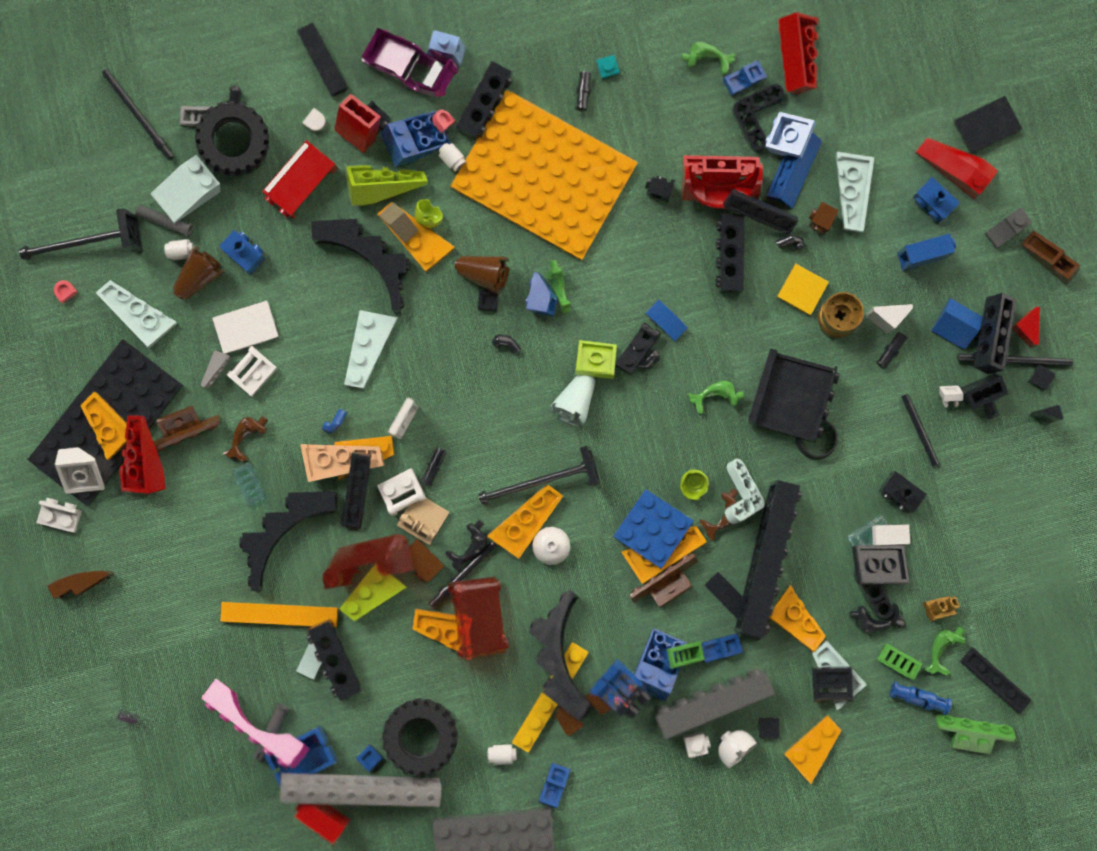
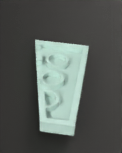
(854, 188)
(136, 314)
(369, 339)

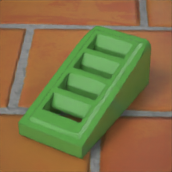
(697, 654)
(915, 669)

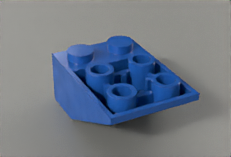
(413, 138)
(654, 664)

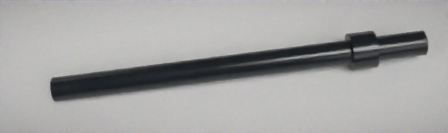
(158, 142)
(1022, 360)
(443, 591)

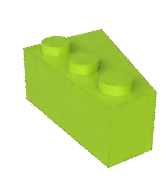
(371, 593)

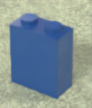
(926, 252)

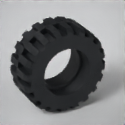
(232, 113)
(401, 756)

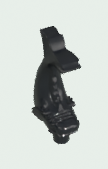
(478, 543)
(869, 625)

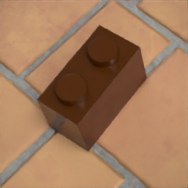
(424, 561)

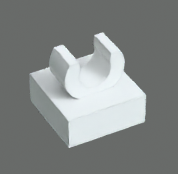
(951, 393)

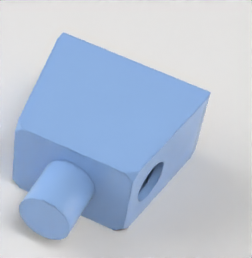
(447, 46)

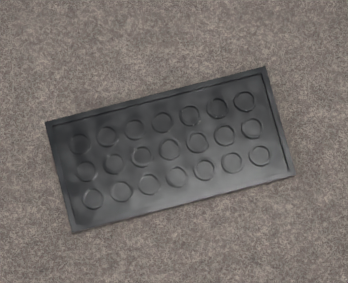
(131, 387)

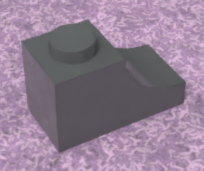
(1008, 227)

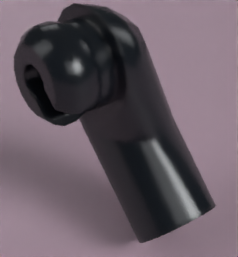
(235, 94)
(791, 240)
(506, 340)
(650, 361)

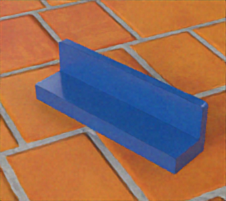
(793, 173)

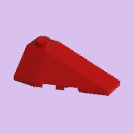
(961, 168)
(142, 465)

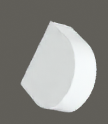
(315, 121)

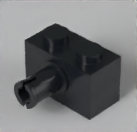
(984, 393)
(902, 492)

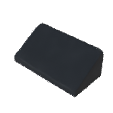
(1049, 414)

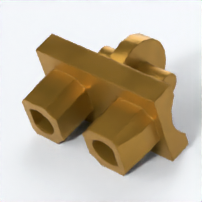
(941, 608)

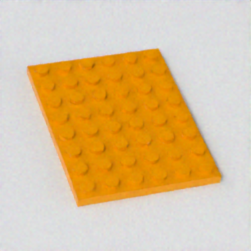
(544, 175)

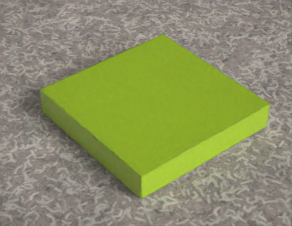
(596, 359)

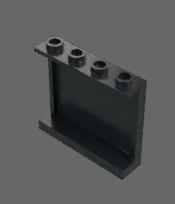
(793, 396)

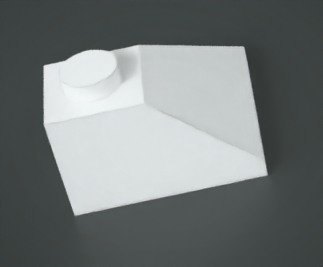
(78, 471)

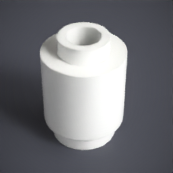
(451, 156)
(178, 249)
(501, 754)

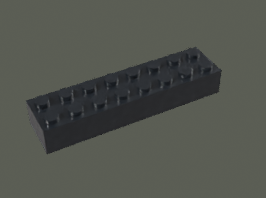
(767, 559)

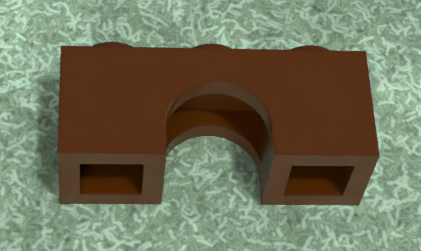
(570, 723)

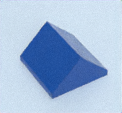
(957, 324)

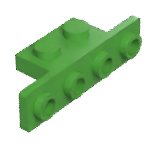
(973, 734)

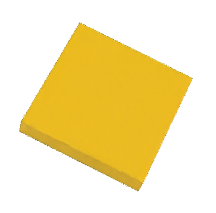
(802, 289)

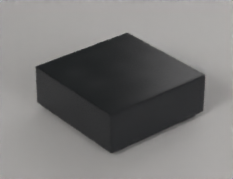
(487, 301)
(1041, 377)
(768, 727)

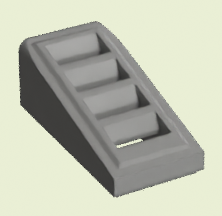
(185, 111)
(215, 367)

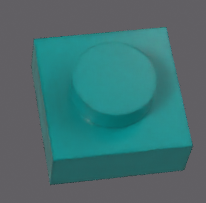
(607, 67)

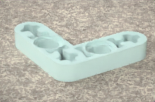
(739, 475)

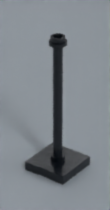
(128, 232)
(587, 466)

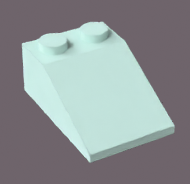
(186, 189)

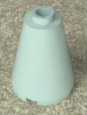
(575, 400)

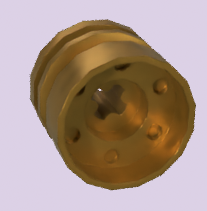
(845, 306)

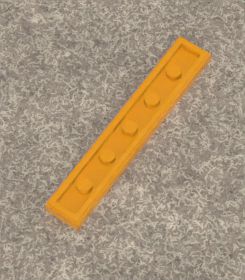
(277, 614)

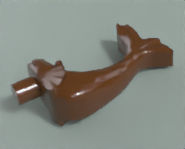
(245, 427)
(711, 529)

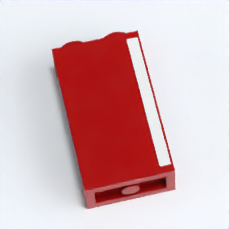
(298, 179)

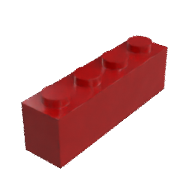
(799, 51)

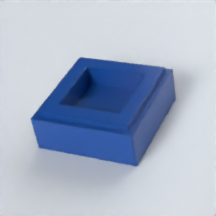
(369, 758)

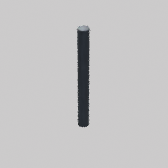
(920, 430)

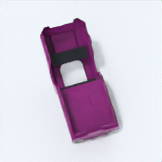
(398, 57)

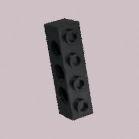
(494, 73)
(735, 224)
(995, 333)
(339, 689)

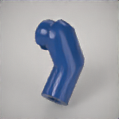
(329, 427)

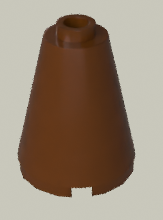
(484, 271)
(196, 273)

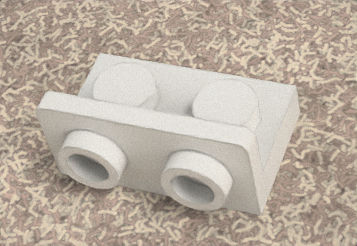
(59, 516)

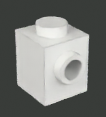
(696, 744)

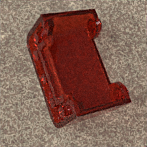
(389, 554)
(478, 618)

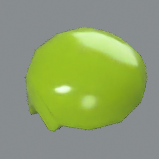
(427, 214)
(694, 484)

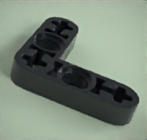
(747, 102)

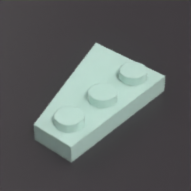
(828, 657)

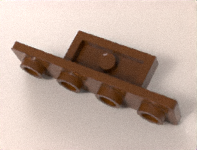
(182, 425)
(667, 585)

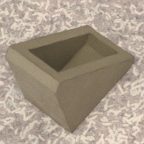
(399, 222)

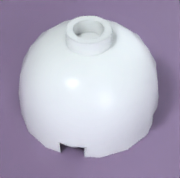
(551, 545)
(735, 746)

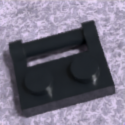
(832, 678)

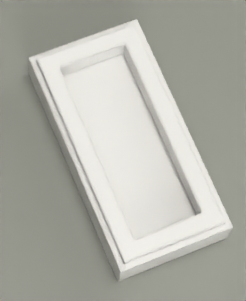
(890, 534)

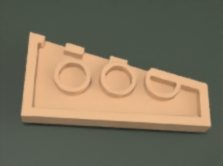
(334, 460)

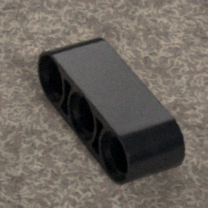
(875, 602)

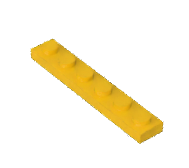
(544, 705)

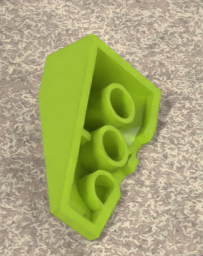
(371, 185)

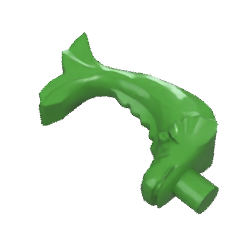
(703, 49)
(556, 279)
(721, 388)
(942, 640)

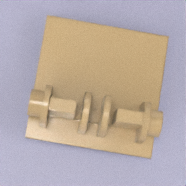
(423, 519)

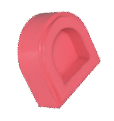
(442, 120)
(64, 291)

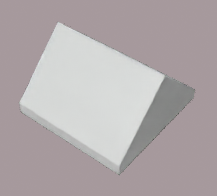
(888, 317)

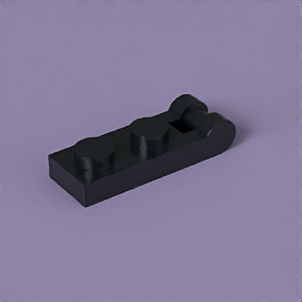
(637, 349)

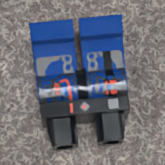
(620, 689)

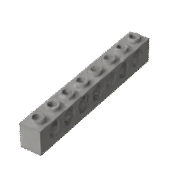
(360, 790)

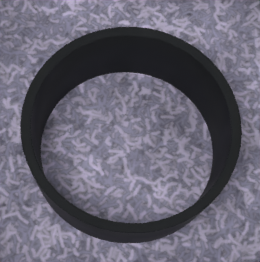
(812, 456)

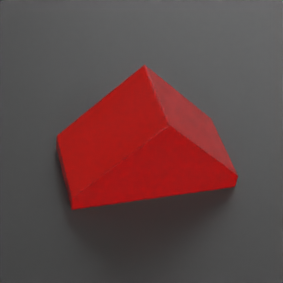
(1028, 327)

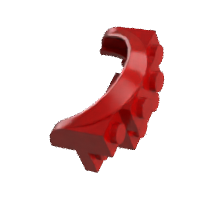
(719, 177)

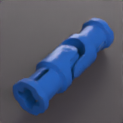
(922, 699)

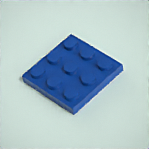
(653, 529)

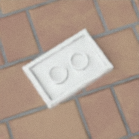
(245, 327)
(403, 418)

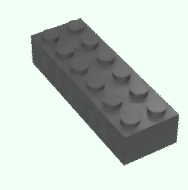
(713, 703)
(496, 831)

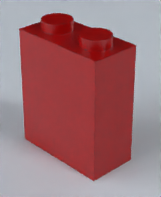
(357, 123)
(322, 819)

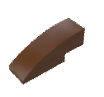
(1051, 257)
(78, 583)

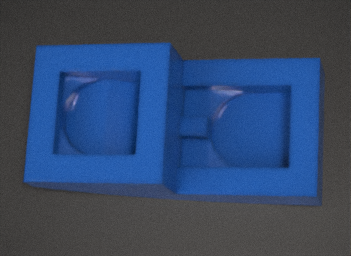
(744, 78)
(666, 320)
(721, 647)
(554, 785)

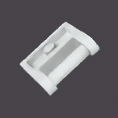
(256, 375)
(399, 486)

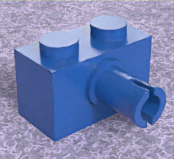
(935, 200)
(242, 252)

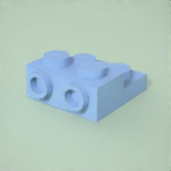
(789, 135)

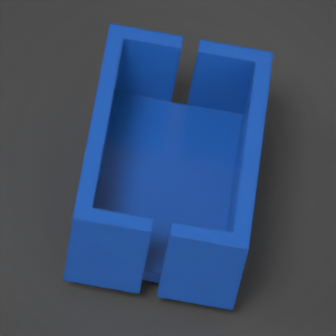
(317, 758)

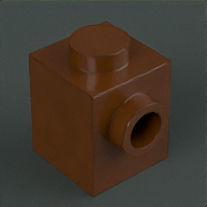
(822, 218)

